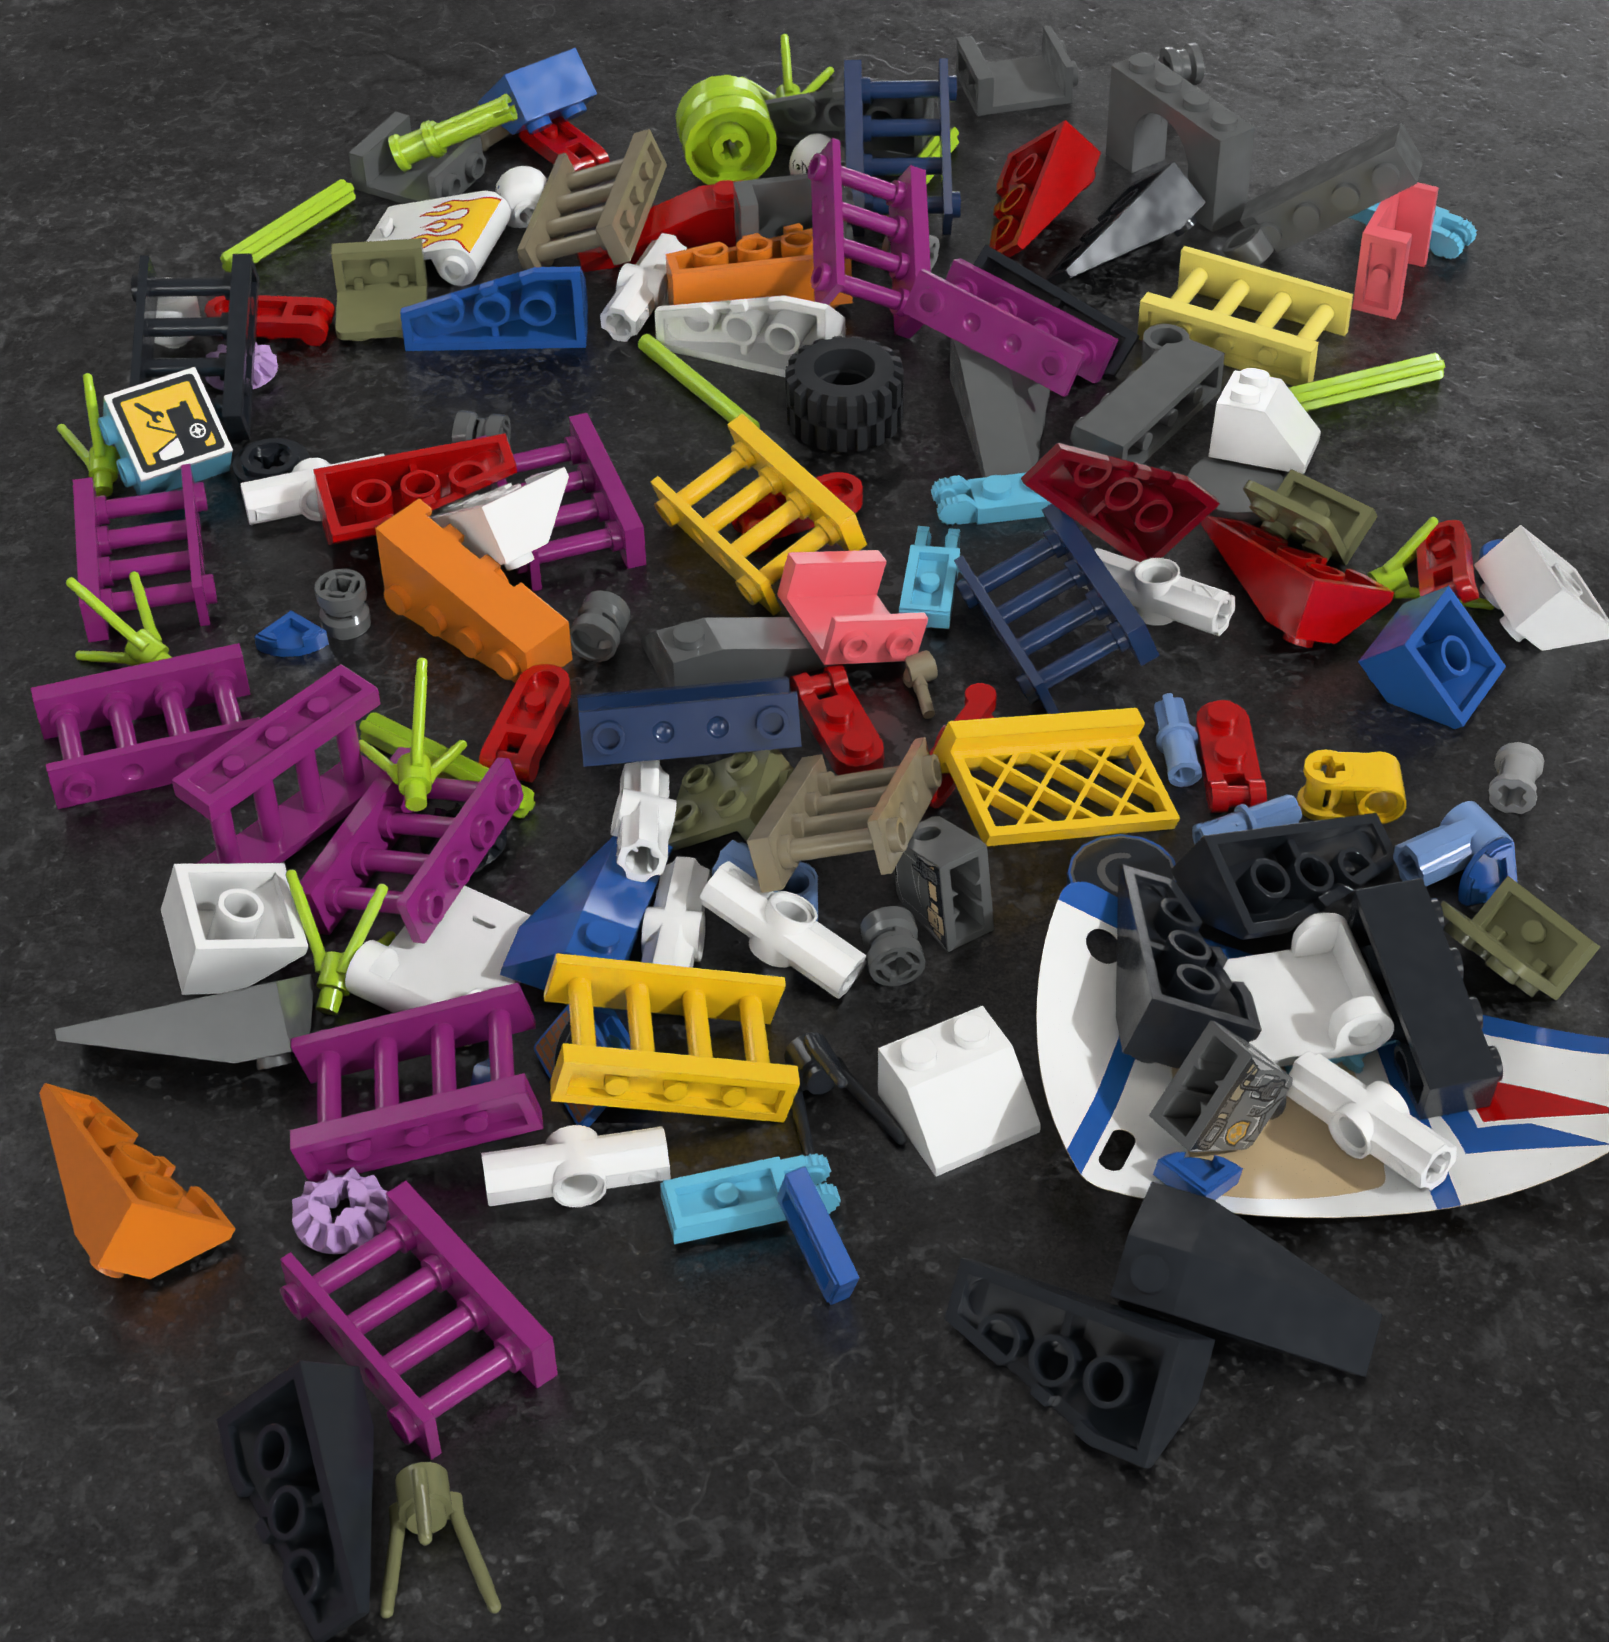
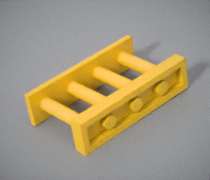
(777, 474)
(666, 1080)

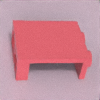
(1392, 240)
(839, 608)

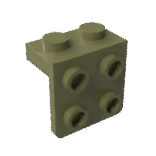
(375, 284)
(1312, 515)
(727, 796)
(1523, 940)

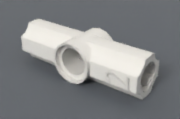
(639, 290)
(286, 493)
(1166, 597)
(643, 820)
(677, 923)
(783, 929)
(1371, 1121)
(576, 1166)

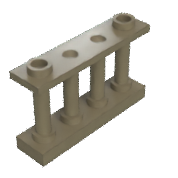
(616, 222)
(843, 814)

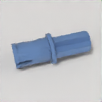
(1177, 741)
(1271, 813)

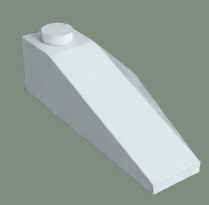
(747, 332)
(508, 519)

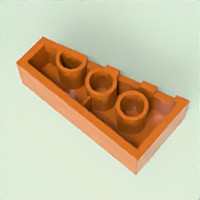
(748, 270)
(466, 597)

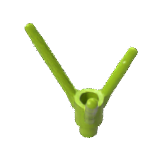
(788, 88)
(100, 458)
(1395, 578)
(142, 646)
(413, 770)
(334, 965)

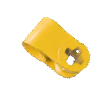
(1352, 785)

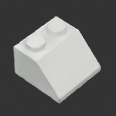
(1262, 424)
(1540, 594)
(230, 925)
(957, 1090)

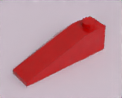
(694, 217)

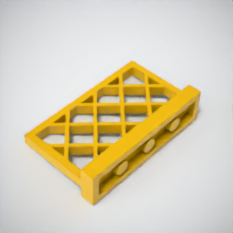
(1045, 744)

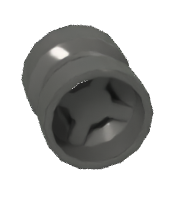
(469, 426)
(343, 604)
(599, 626)
(896, 954)

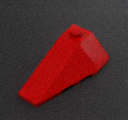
(1039, 184)
(367, 492)
(1296, 586)

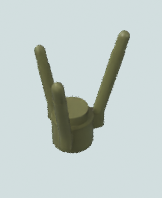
(424, 1508)

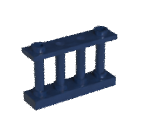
(861, 128)
(1102, 601)
(688, 721)

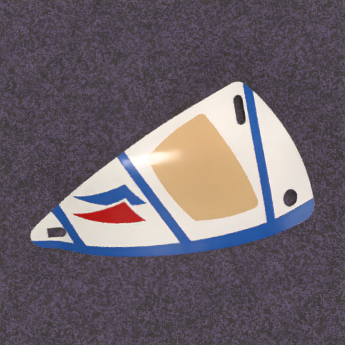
(1539, 1125)

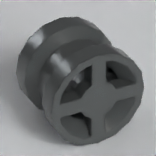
(1185, 62)

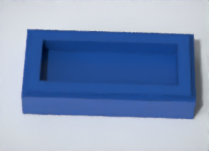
(817, 1236)

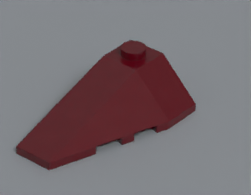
(1121, 501)

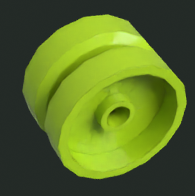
(725, 130)

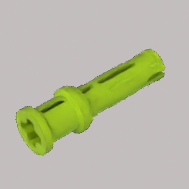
(435, 137)

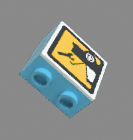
(163, 427)

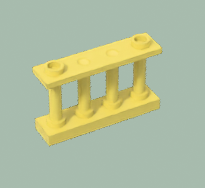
(1258, 289)

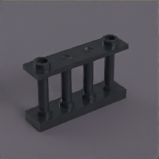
(235, 326)

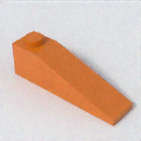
(124, 1196)

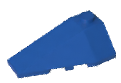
(512, 312)
(588, 916)

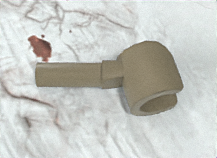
(920, 670)

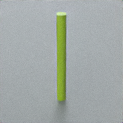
(691, 379)

